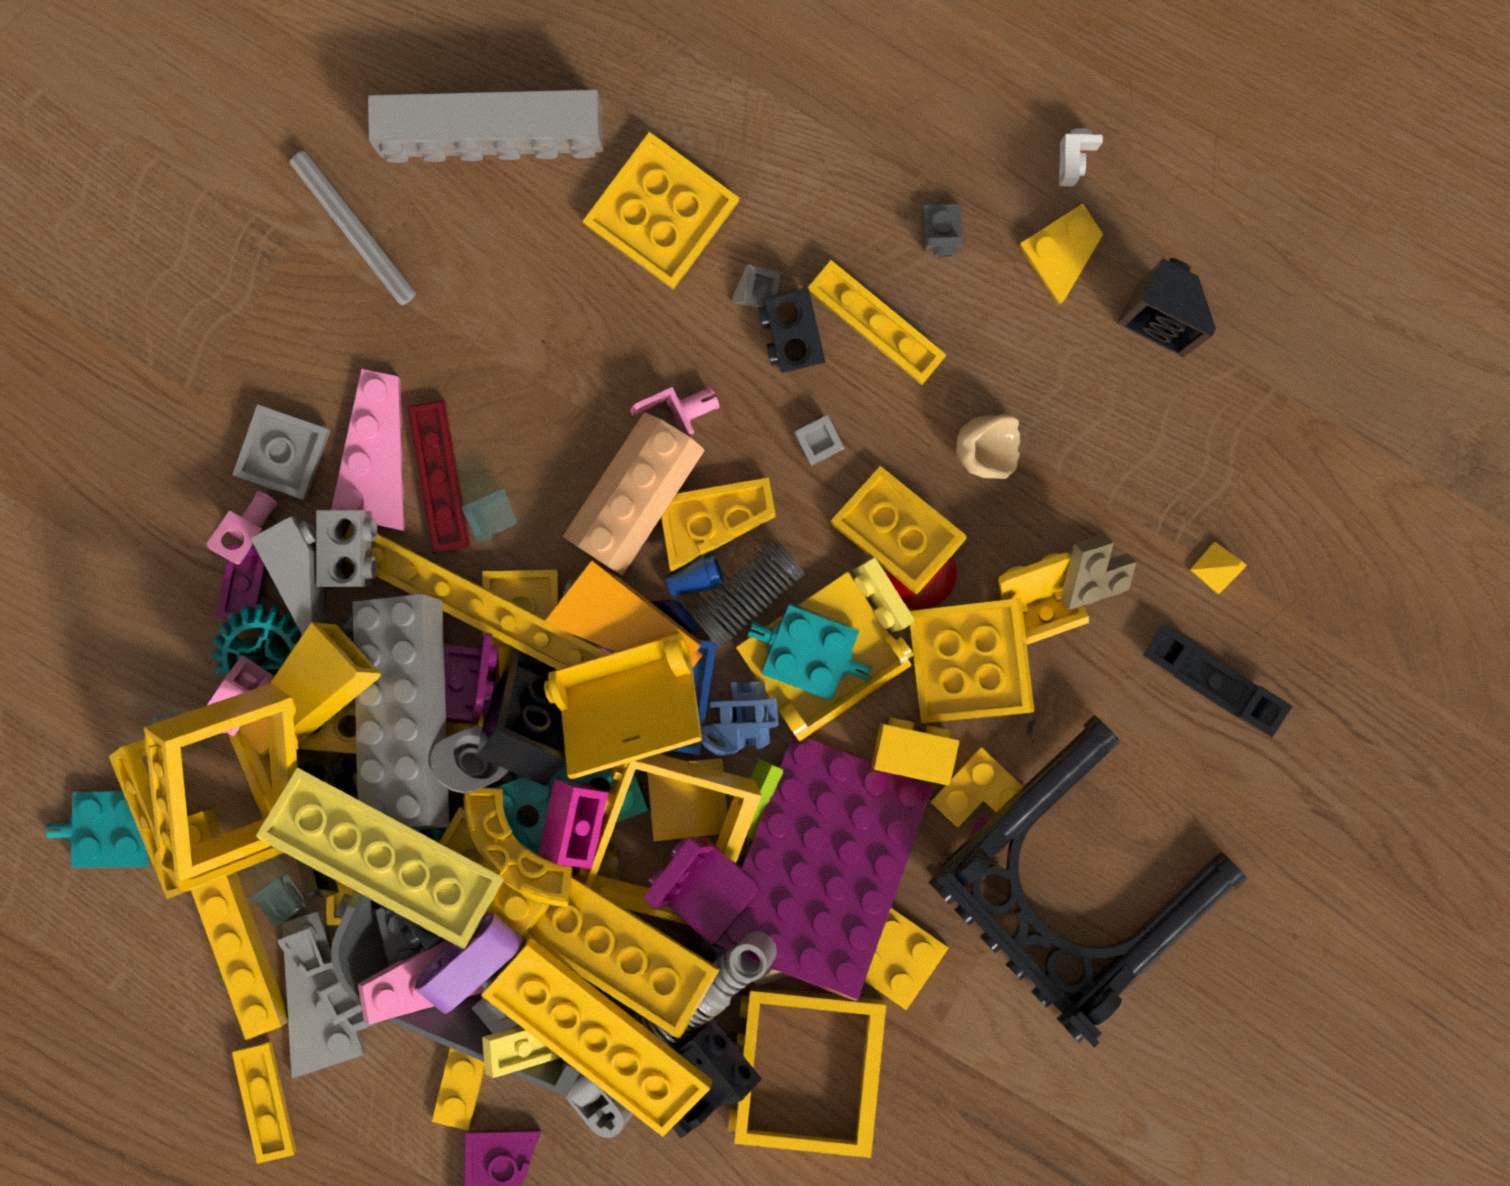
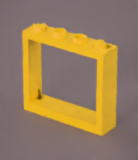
(167, 779)
(136, 788)
(730, 840)
(870, 1071)

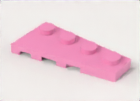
(373, 453)
(392, 989)

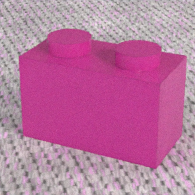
(573, 823)

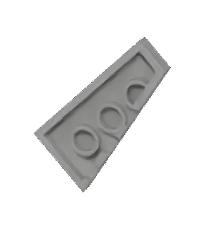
(312, 1036)

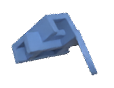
(743, 732)

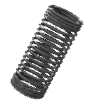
(719, 620)

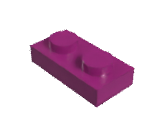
(241, 584)

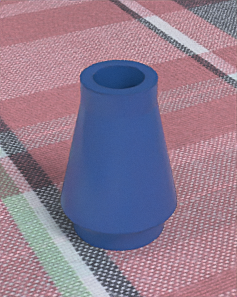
(696, 576)

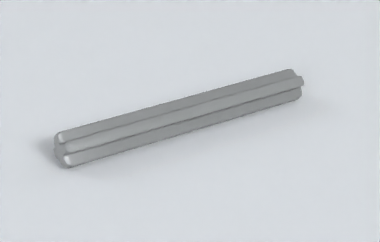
(352, 228)

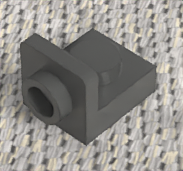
(942, 229)

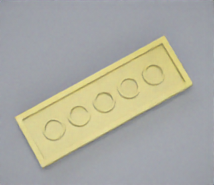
(380, 858)

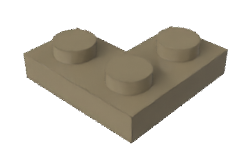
(1094, 574)

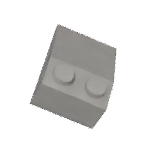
(291, 561)

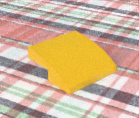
(684, 808)

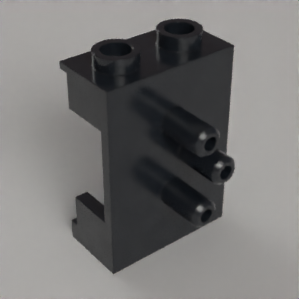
(722, 1062)

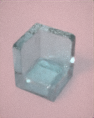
(490, 515)
(279, 900)

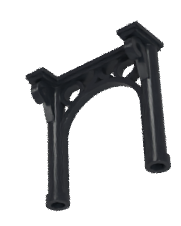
(971, 863)

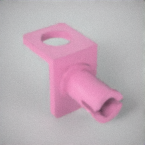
(681, 410)
(242, 527)

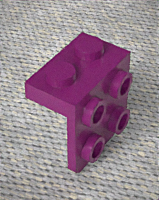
(466, 680)
(702, 887)

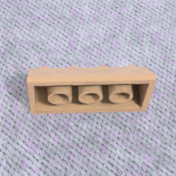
(634, 492)

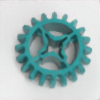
(272, 623)

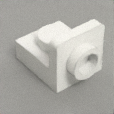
(1072, 162)

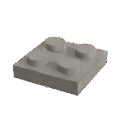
(281, 452)

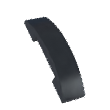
(1217, 681)

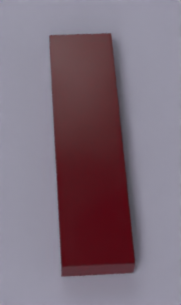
(439, 476)

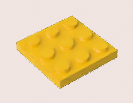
(661, 210)
(971, 661)

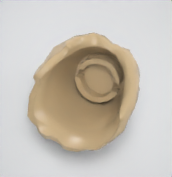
(989, 446)

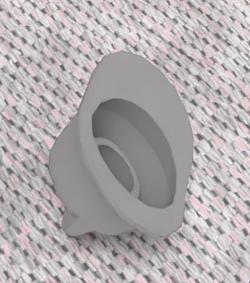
(456, 762)

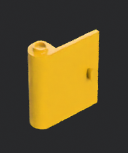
(873, 647)
(626, 705)

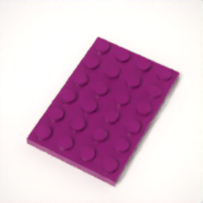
(828, 864)

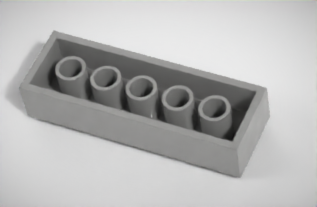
(486, 125)
(402, 710)

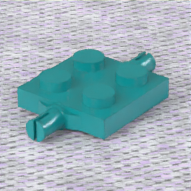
(809, 651)
(102, 832)

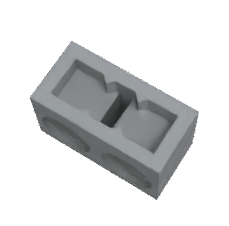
(334, 548)

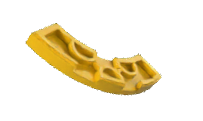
(507, 857)

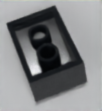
(522, 726)

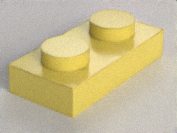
(876, 585)
(513, 1051)

